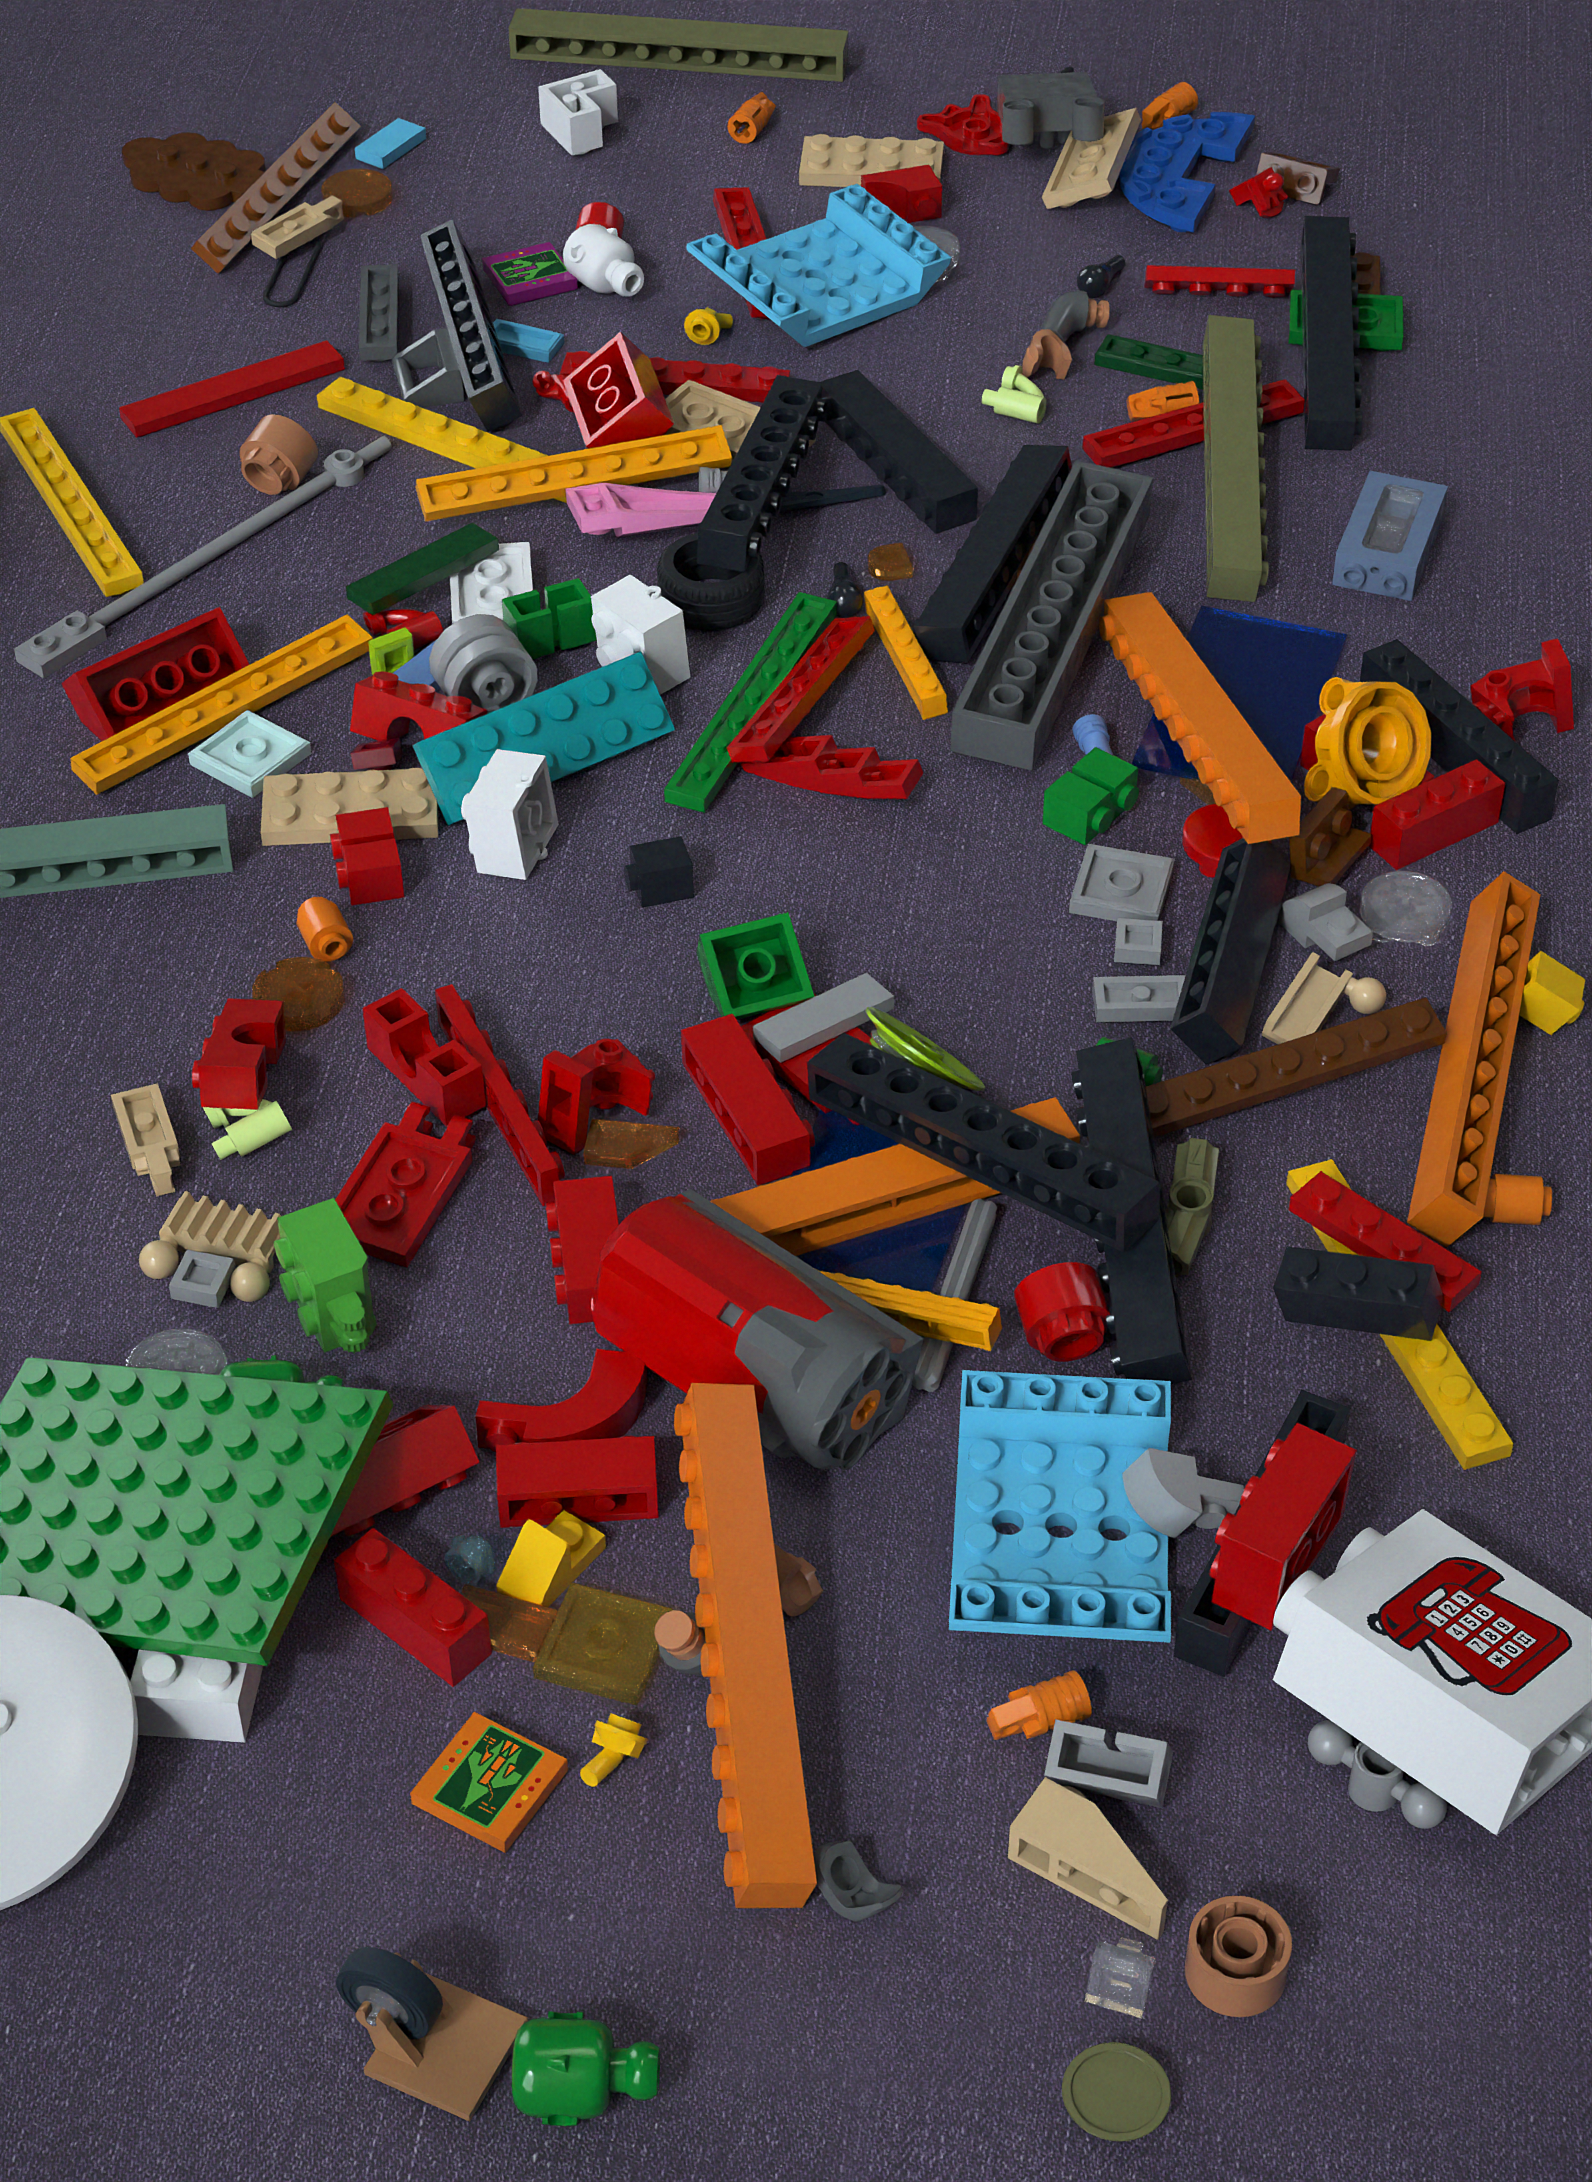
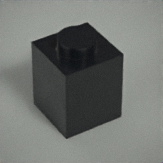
(660, 872)

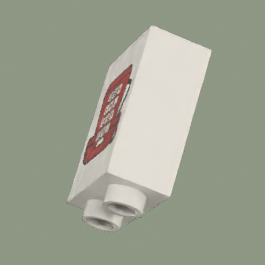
(1444, 1666)

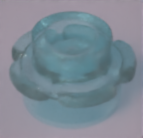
(470, 1558)

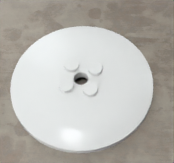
(62, 1742)

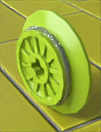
(913, 1047)

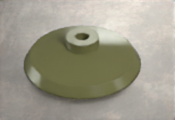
(1116, 2091)

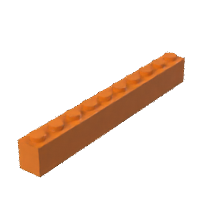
(1201, 719)
(1474, 1062)
(744, 1650)

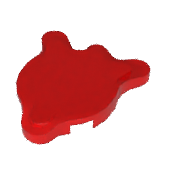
(967, 129)

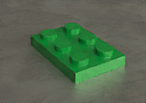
(1378, 323)

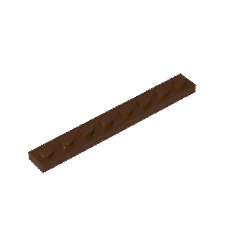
(1293, 1066)

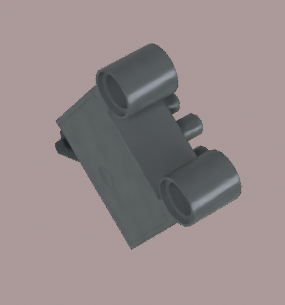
(1047, 105)

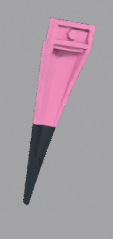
(649, 510)

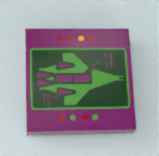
(529, 273)

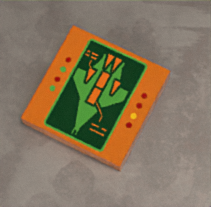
(489, 1782)

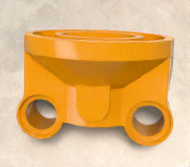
(1369, 742)

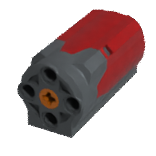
(730, 1307)

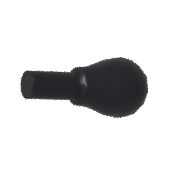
(1097, 277)
(845, 592)

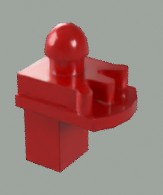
(1264, 191)

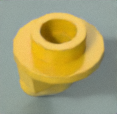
(705, 324)
(619, 1739)

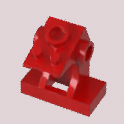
(1547, 690)
(593, 1077)

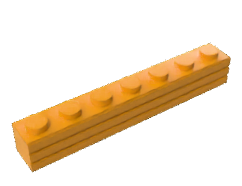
(906, 652)
(929, 1313)

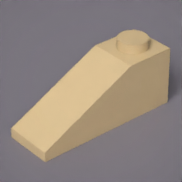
(1079, 1850)

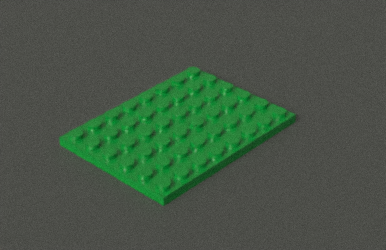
(175, 1499)

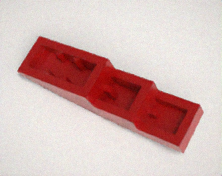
(852, 772)

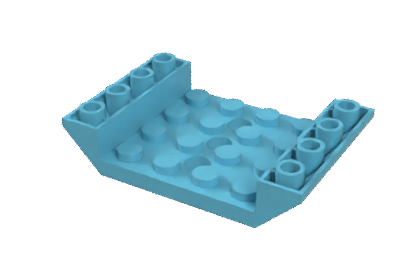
(832, 271)
(1049, 1457)

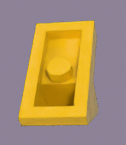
(549, 1558)

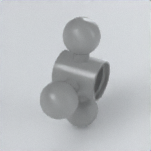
(1371, 1791)

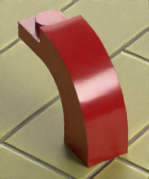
(600, 1410)

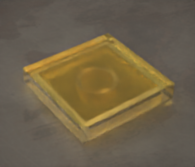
(601, 1644)

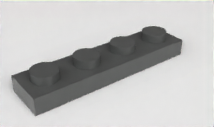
(379, 312)

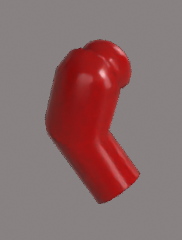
(552, 387)

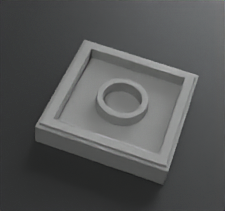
(1121, 884)

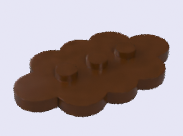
(192, 169)

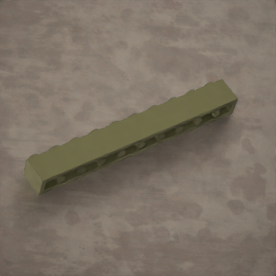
(679, 44)
(1233, 460)

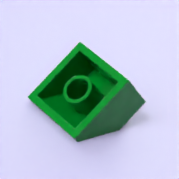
(754, 967)

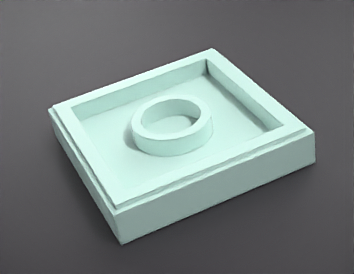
(248, 752)

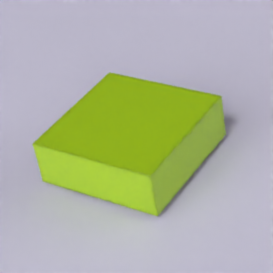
(391, 651)

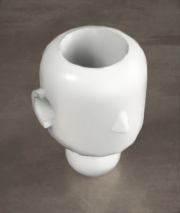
(602, 261)

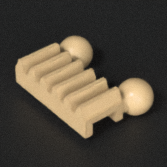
(1315, 996)
(216, 1232)

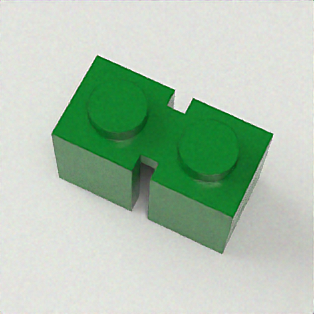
(563, 622)
(1090, 796)

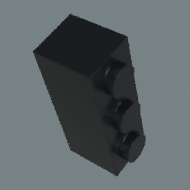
(1359, 1293)

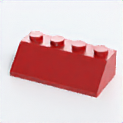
(154, 674)
(408, 1457)

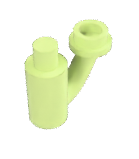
(1025, 404)
(251, 1131)

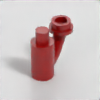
(423, 626)

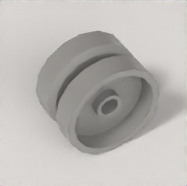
(483, 663)

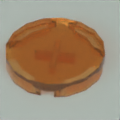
(359, 191)
(308, 988)

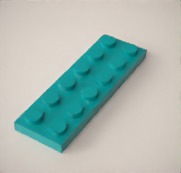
(567, 723)

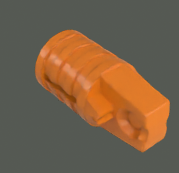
(1174, 102)
(754, 115)
(1161, 400)
(1036, 1707)

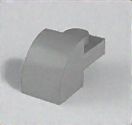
(1325, 920)
(1172, 1495)

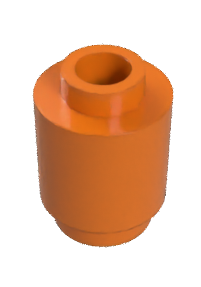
(324, 929)
(1517, 1199)

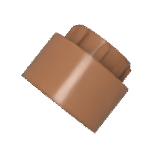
(277, 455)
(1238, 1956)

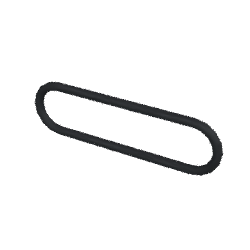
(302, 282)

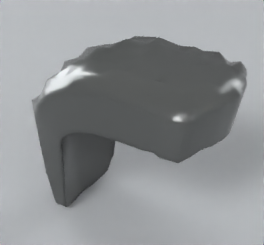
(849, 1884)

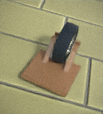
(426, 2031)

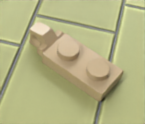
(297, 227)
(148, 1135)

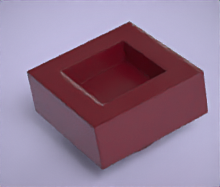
(377, 754)

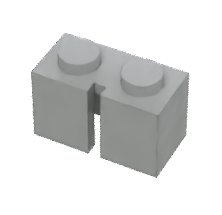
(1084, 1760)

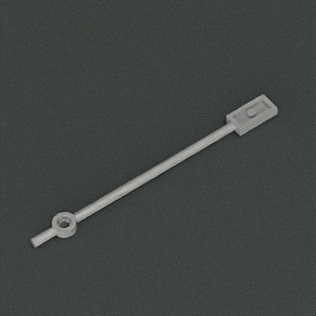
(80, 633)

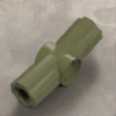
(1191, 1200)

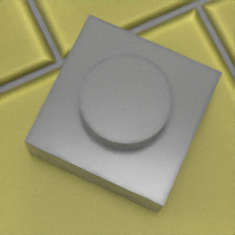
(1138, 941)
(202, 1278)

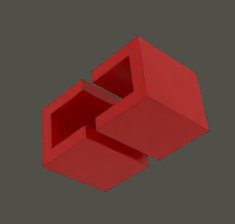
(368, 856)

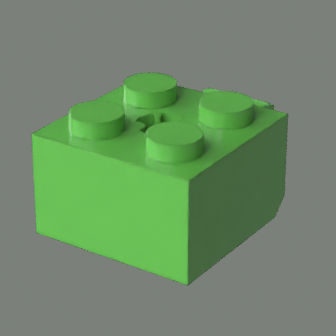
(326, 1276)

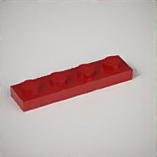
(1233, 280)
(1378, 1234)

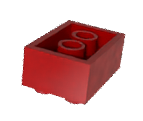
(617, 396)
(1281, 1523)

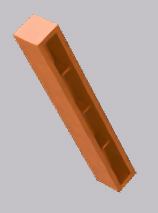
(867, 1192)

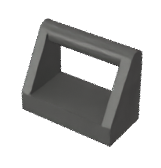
(430, 351)

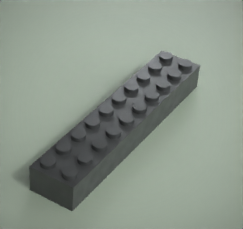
(1051, 616)

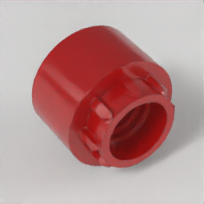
(1063, 1310)

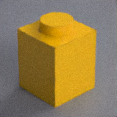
(1551, 994)

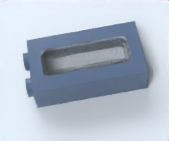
(1390, 532)

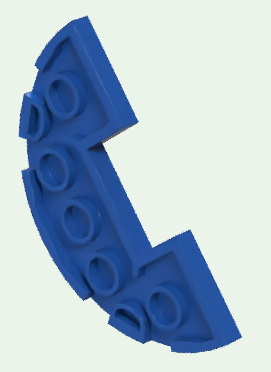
(1163, 158)

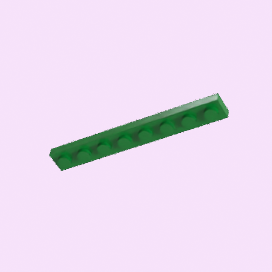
(708, 761)

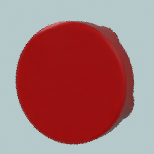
(1206, 835)

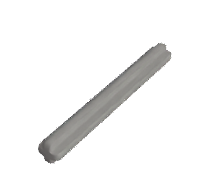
(958, 1284)

